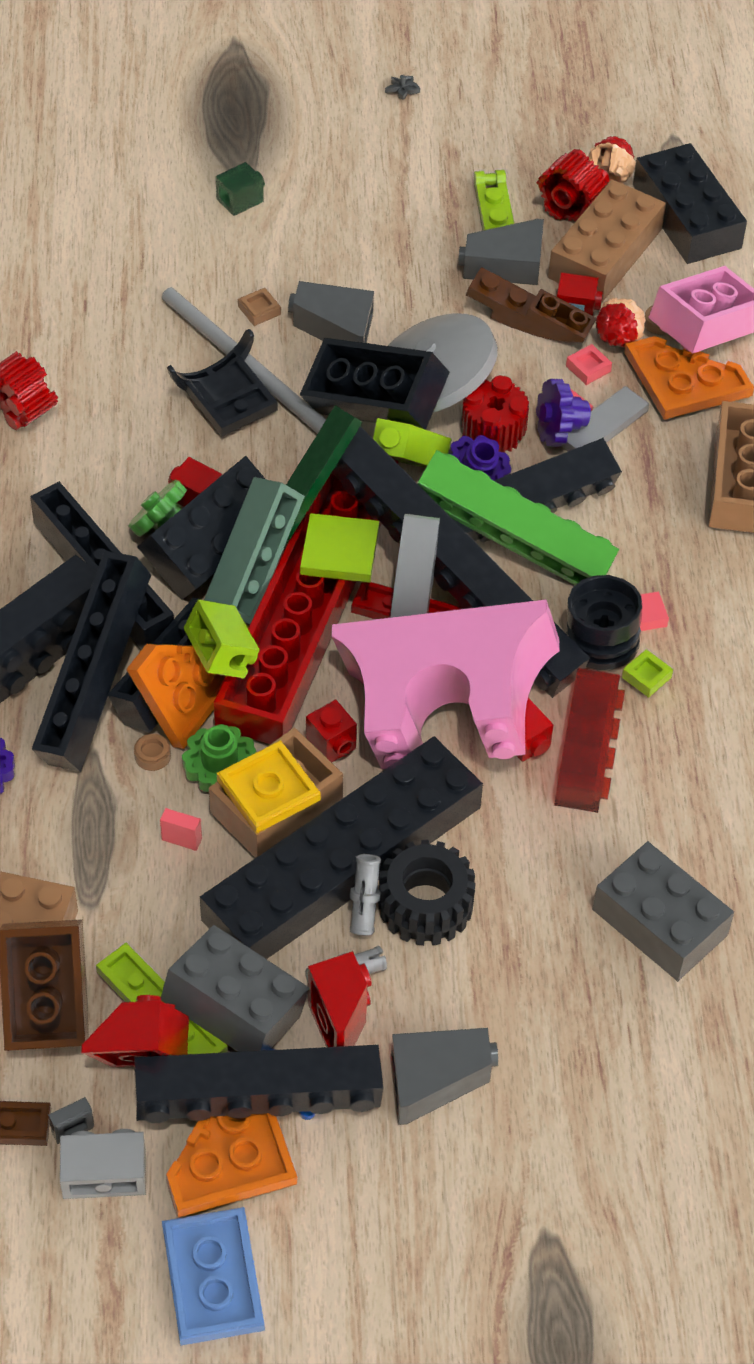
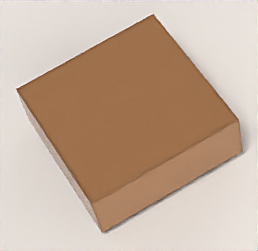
(259, 306)

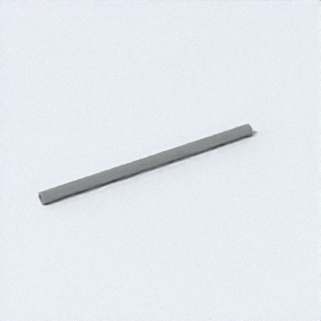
(226, 344)

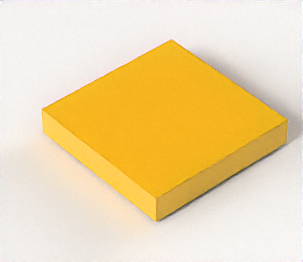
(268, 786)

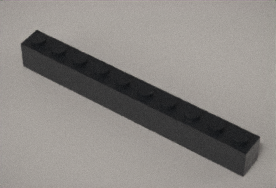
(460, 562)

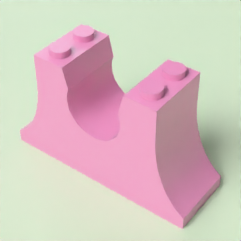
(446, 658)

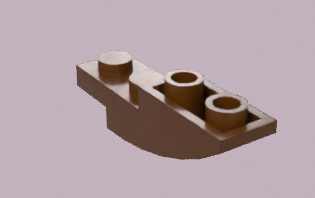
(530, 313)

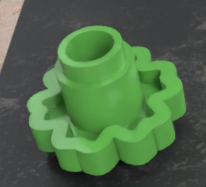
(158, 508)
(213, 751)

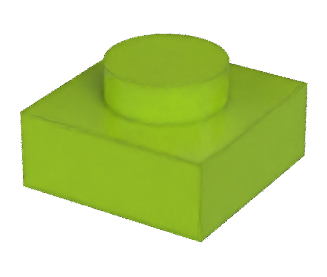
(647, 673)

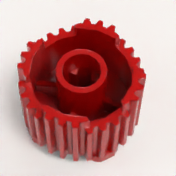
(571, 185)
(23, 391)
(497, 412)

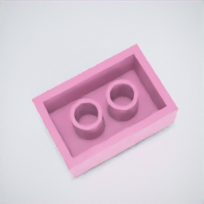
(705, 309)

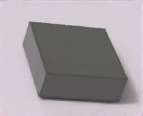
(71, 1119)

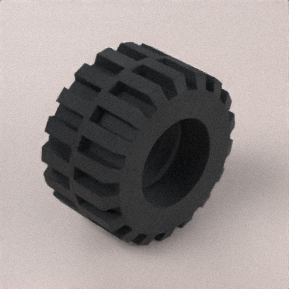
(426, 918)

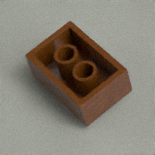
(43, 985)

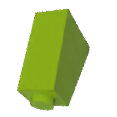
(408, 442)

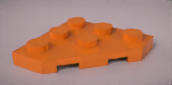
(684, 380)
(175, 688)
(229, 1163)

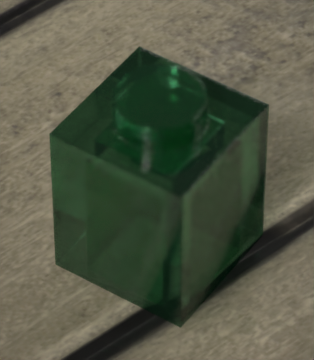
(240, 188)

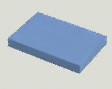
(212, 1276)

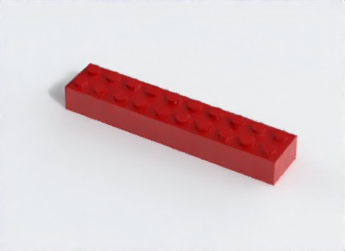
(290, 631)

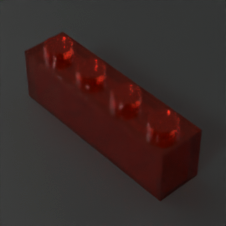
(588, 739)

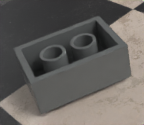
(662, 910)
(234, 992)

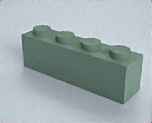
(255, 546)

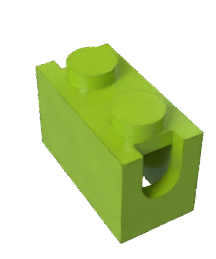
(221, 639)

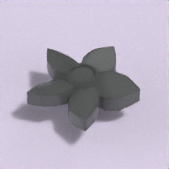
(404, 86)

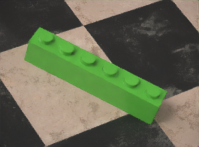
(515, 521)

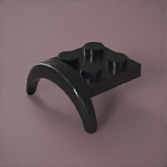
(228, 390)

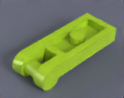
(493, 202)

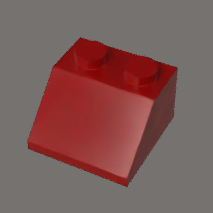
(339, 998)
(139, 1031)

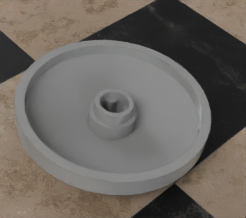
(462, 346)

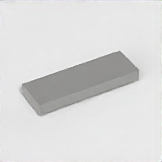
(609, 418)

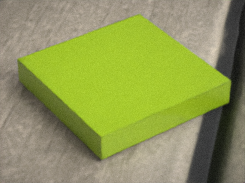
(339, 547)

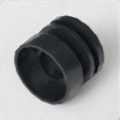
(605, 620)

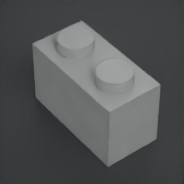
(102, 1164)

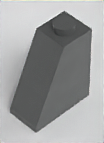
(505, 251)
(332, 311)
(439, 1068)

